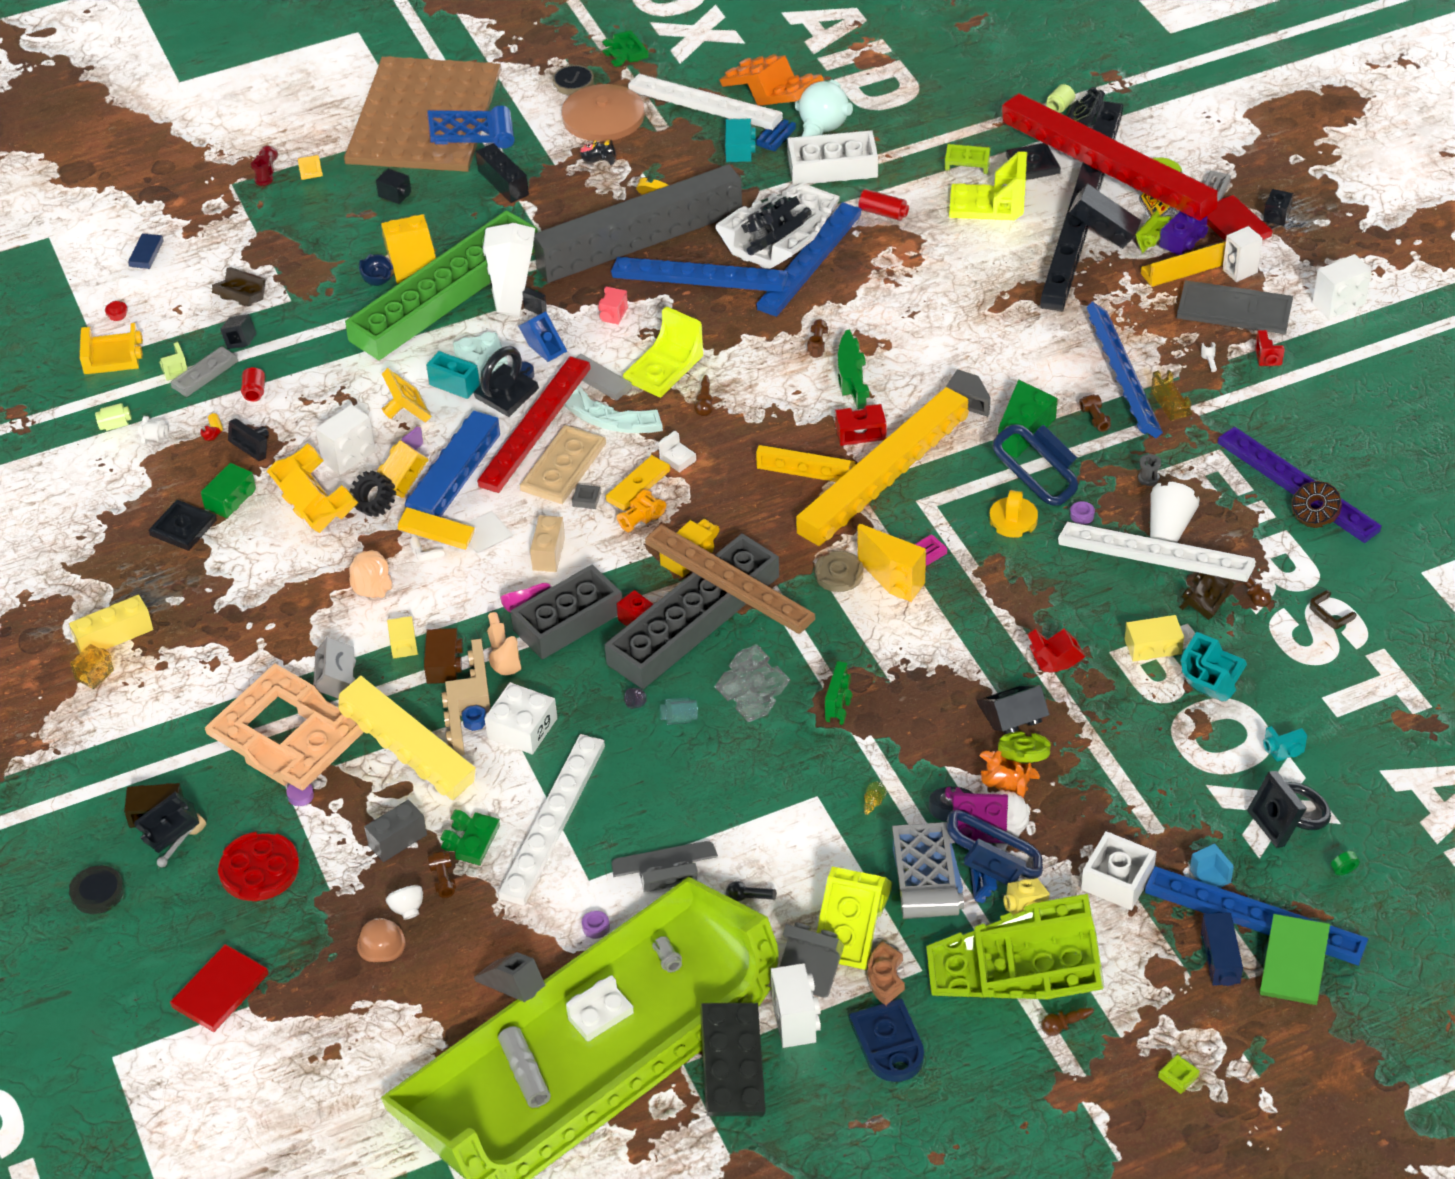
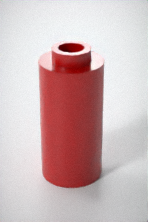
(883, 205)

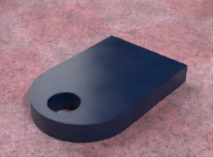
(887, 1038)

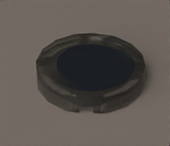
(96, 889)

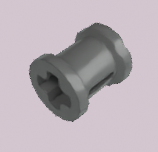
(1149, 470)

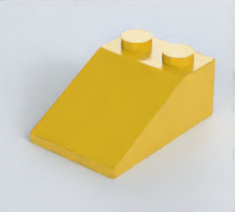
(408, 245)
(892, 562)

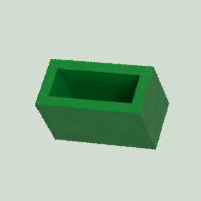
(228, 490)

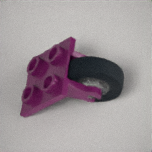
(988, 807)

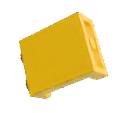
(110, 351)

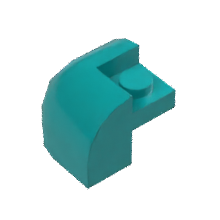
(1210, 668)

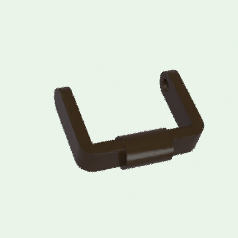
(1326, 616)

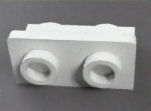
(598, 1008)

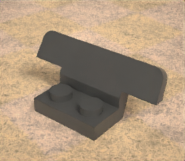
(666, 866)

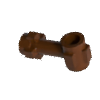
(815, 344)
(1093, 404)
(440, 862)

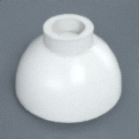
(406, 901)

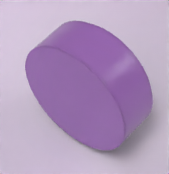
(1082, 513)
(298, 797)
(595, 924)

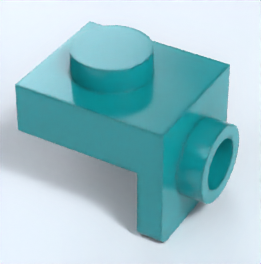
(1286, 745)

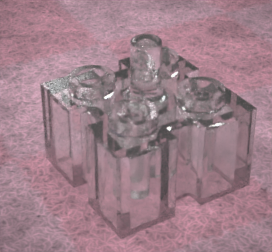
(752, 683)

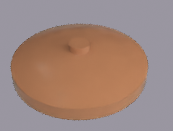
(603, 112)

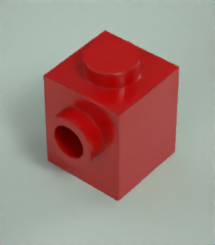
(632, 607)

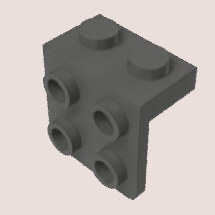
(818, 952)

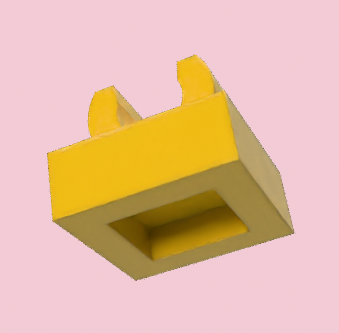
(309, 166)

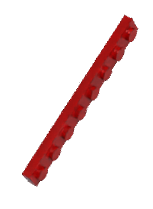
(533, 425)

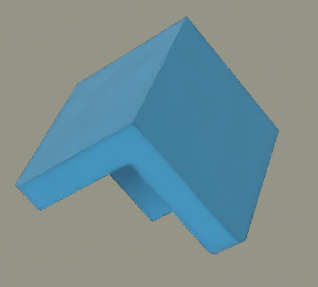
(1211, 866)

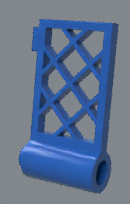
(497, 126)

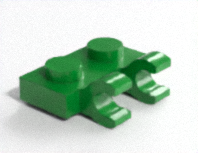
(629, 48)
(838, 693)
(477, 837)

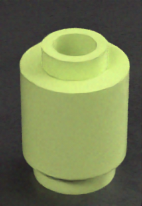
(1061, 98)
(113, 417)

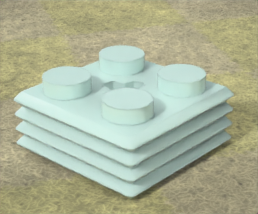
(479, 350)

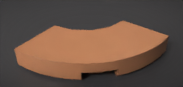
(883, 973)

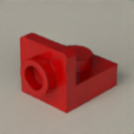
(1265, 351)

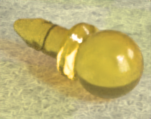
(874, 795)

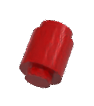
(252, 384)

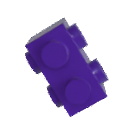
(1182, 233)

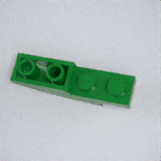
(851, 370)

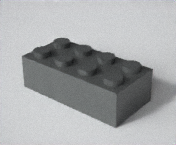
(566, 611)

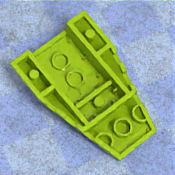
(1025, 955)

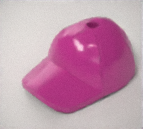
(516, 598)

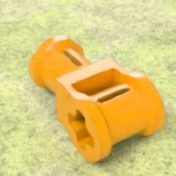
(643, 509)

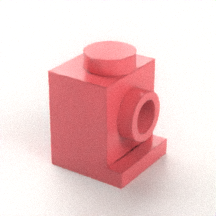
(613, 305)

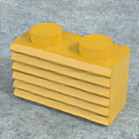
(403, 467)

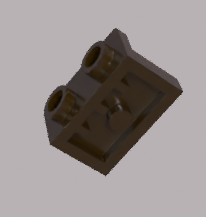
(1206, 594)

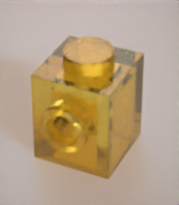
(92, 666)

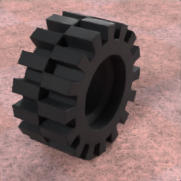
(383, 496)

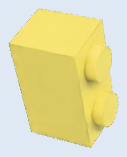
(1154, 638)

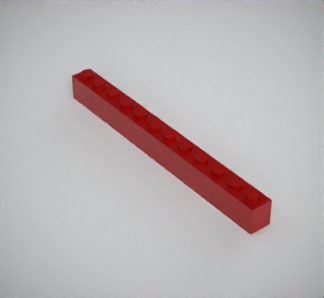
(1110, 157)

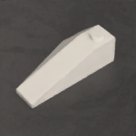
(508, 260)

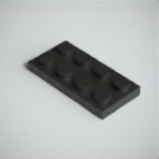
(732, 1059)

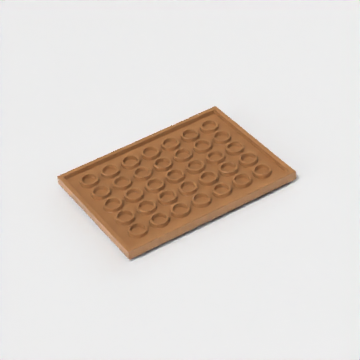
(395, 119)

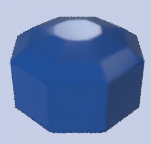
(474, 717)

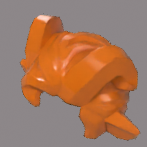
(1006, 774)

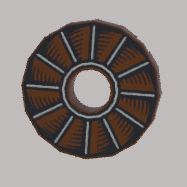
(1316, 492)

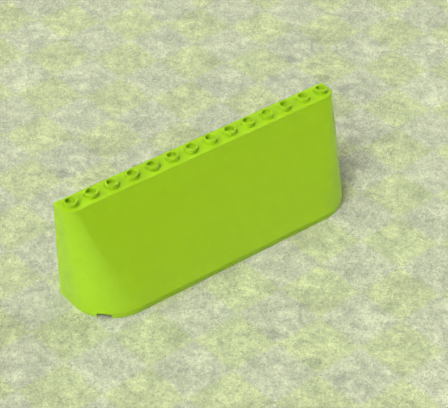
(468, 1096)

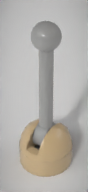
(162, 861)

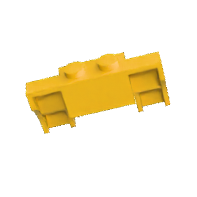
(305, 493)

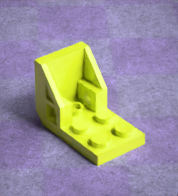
(995, 200)
(851, 911)

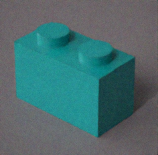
(740, 140)
(453, 374)

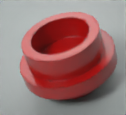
(116, 310)

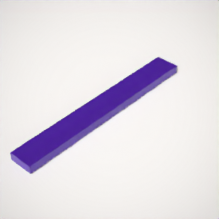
(1292, 479)

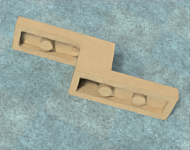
(463, 694)

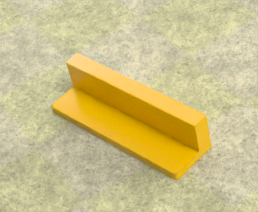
(1184, 265)
(802, 463)

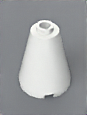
(1171, 510)

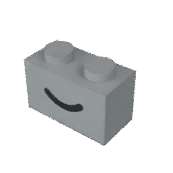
(333, 667)

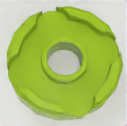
(1024, 748)

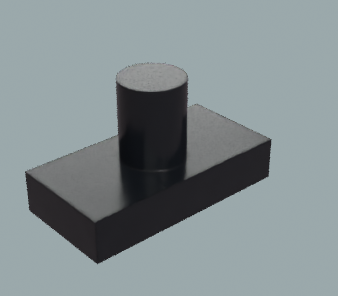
(247, 439)

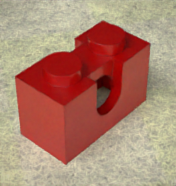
(869, 418)

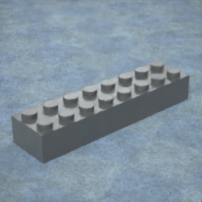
(685, 616)

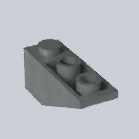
(513, 975)

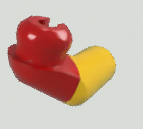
(214, 429)

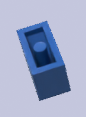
(543, 337)

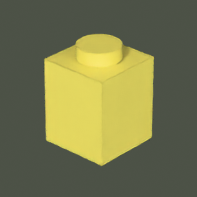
(402, 637)

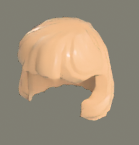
(370, 574)

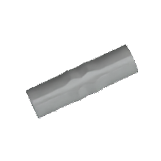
(524, 1067)

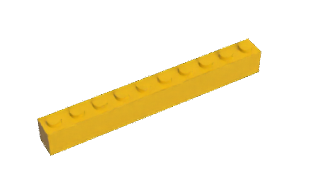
(882, 466)

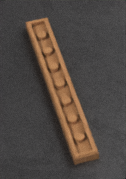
(730, 579)

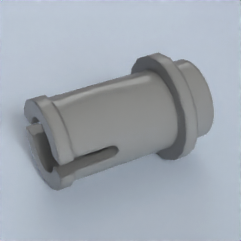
(669, 958)

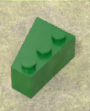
(1030, 409)

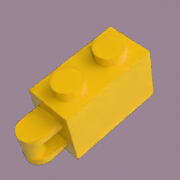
(701, 535)

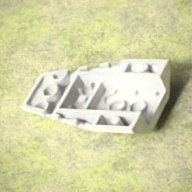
(738, 241)

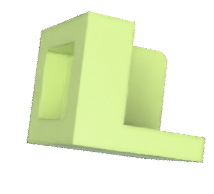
(174, 365)

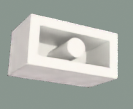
(1242, 254)

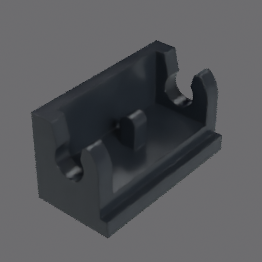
(167, 822)

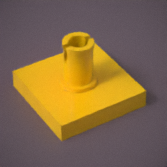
(404, 396)

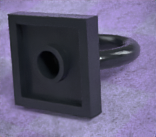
(506, 387)
(1281, 811)

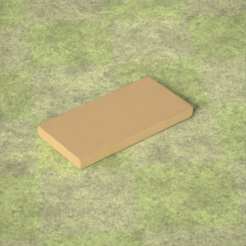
(563, 464)

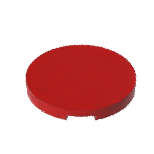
(258, 866)

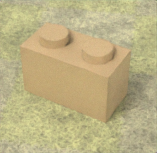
(547, 543)

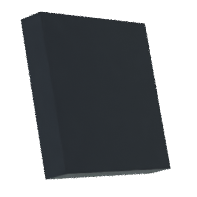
(1039, 160)
(182, 525)

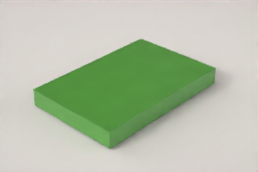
(1295, 959)

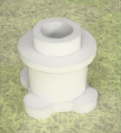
(152, 430)

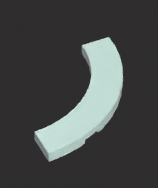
(607, 418)

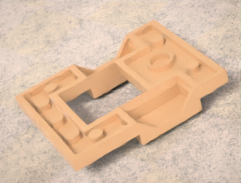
(303, 752)

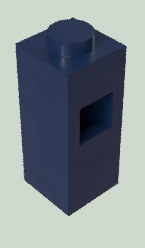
(1221, 949)

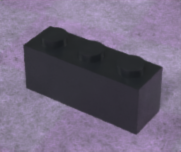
(502, 173)
(1105, 216)

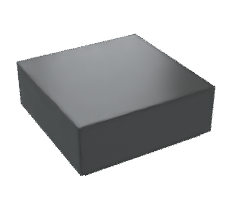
(586, 496)

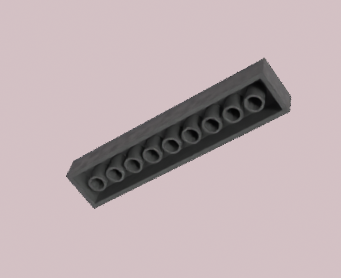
(637, 223)

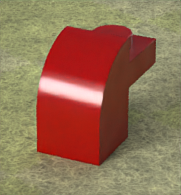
(1056, 652)

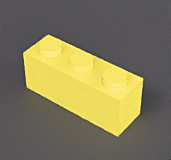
(112, 625)

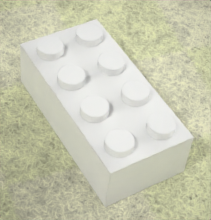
(832, 157)

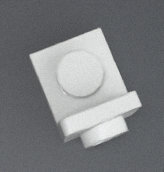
(675, 453)

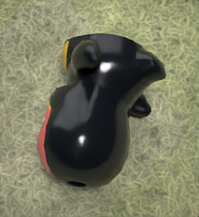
(599, 151)

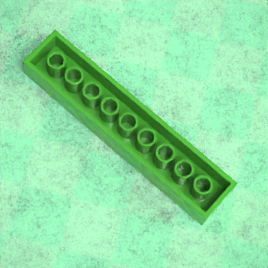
(425, 295)

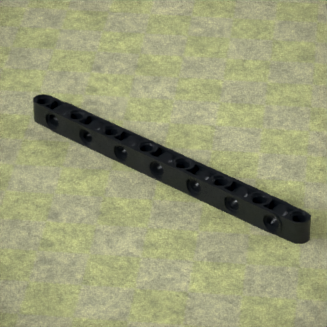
(1074, 230)

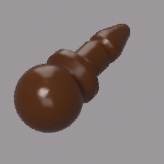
(704, 405)
(1260, 596)
(1054, 1024)

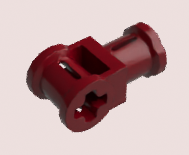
(263, 165)

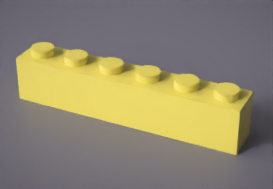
(406, 738)

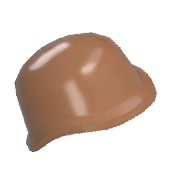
(380, 941)

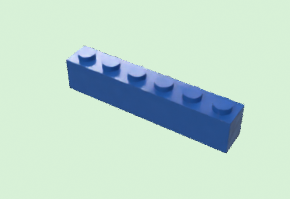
(455, 464)

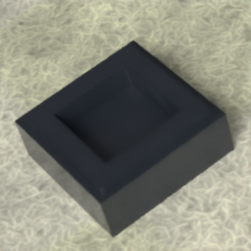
(534, 301)

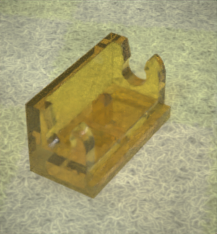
(1169, 397)

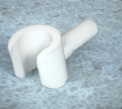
(1209, 354)

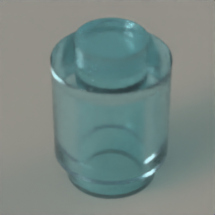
(679, 711)

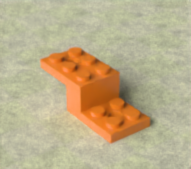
(770, 79)

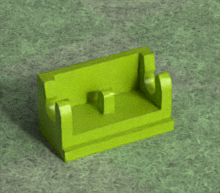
(967, 156)

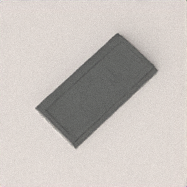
(1235, 307)

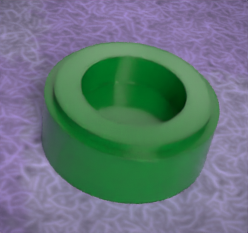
(1345, 863)

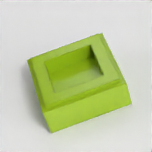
(1179, 1073)

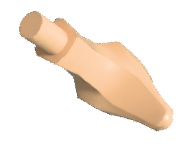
(505, 653)

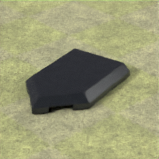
(1087, 108)

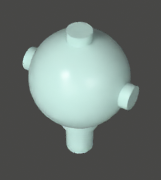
(823, 107)

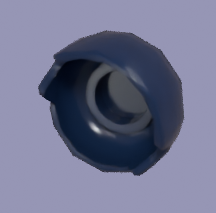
(376, 269)

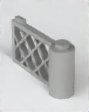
(928, 897)

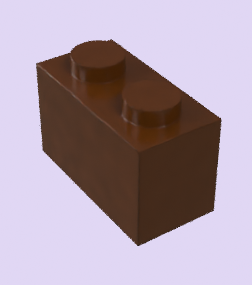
(442, 655)

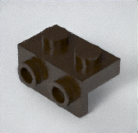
(240, 287)

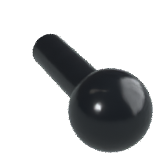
(738, 891)

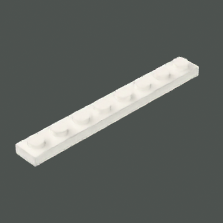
(705, 101)
(1157, 551)
(551, 820)

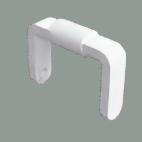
(416, 549)

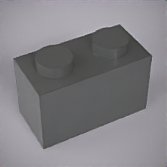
(395, 830)

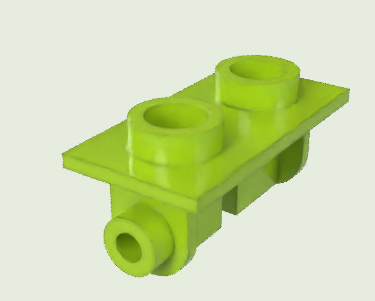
(1151, 231)

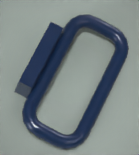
(1051, 449)
(989, 858)

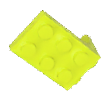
(670, 356)

